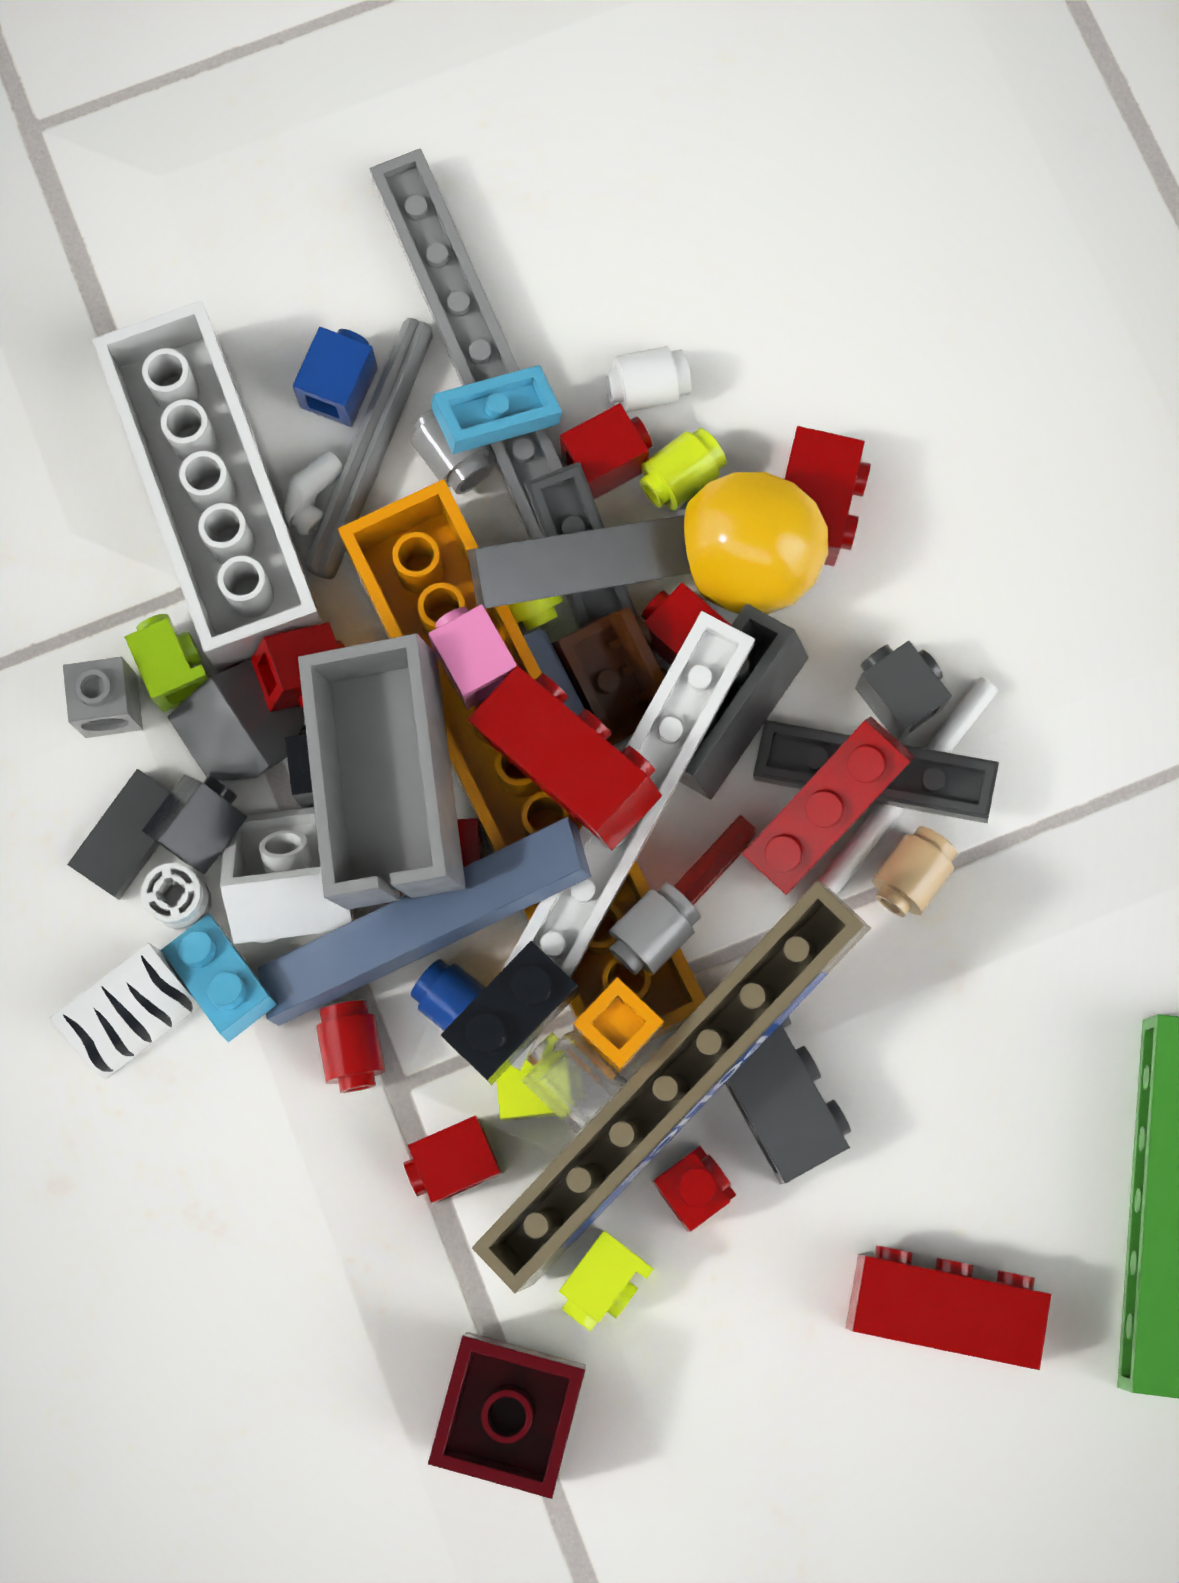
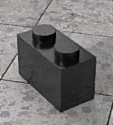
(511, 1012)

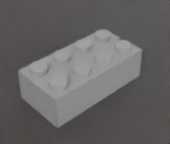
(380, 772)

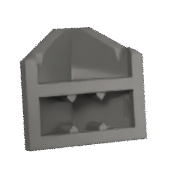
(232, 728)

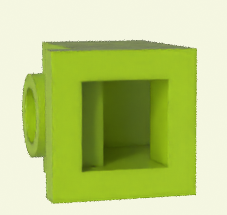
(166, 661)

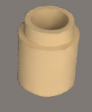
(914, 872)

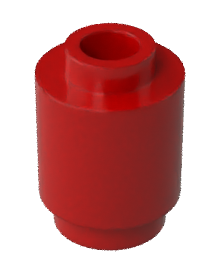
(350, 1046)

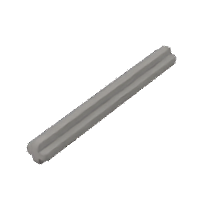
(369, 446)

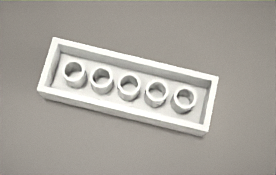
(206, 482)

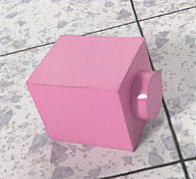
(471, 653)

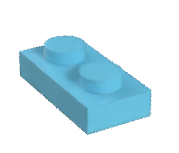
(496, 409)
(218, 977)

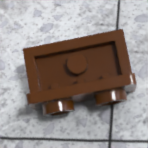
(612, 669)

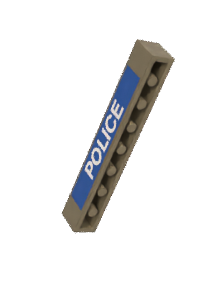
(671, 1087)

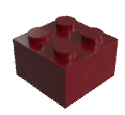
(507, 1414)

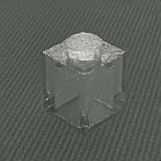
(572, 1079)

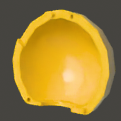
(754, 541)

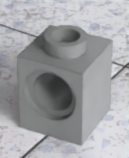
(102, 697)

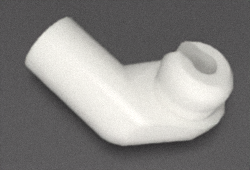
(303, 491)

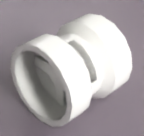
(181, 905)

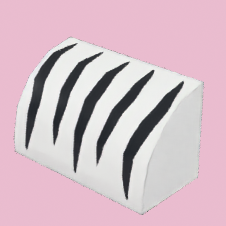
(125, 1011)

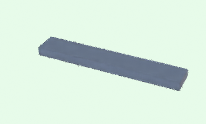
(421, 925)

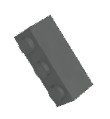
(750, 700)
(786, 1109)

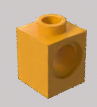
(618, 1025)

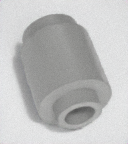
(459, 470)
(653, 929)

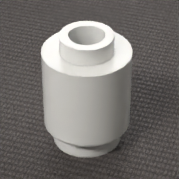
(648, 378)

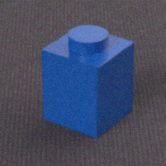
(336, 375)

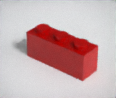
(567, 755)
(828, 805)
(949, 1308)

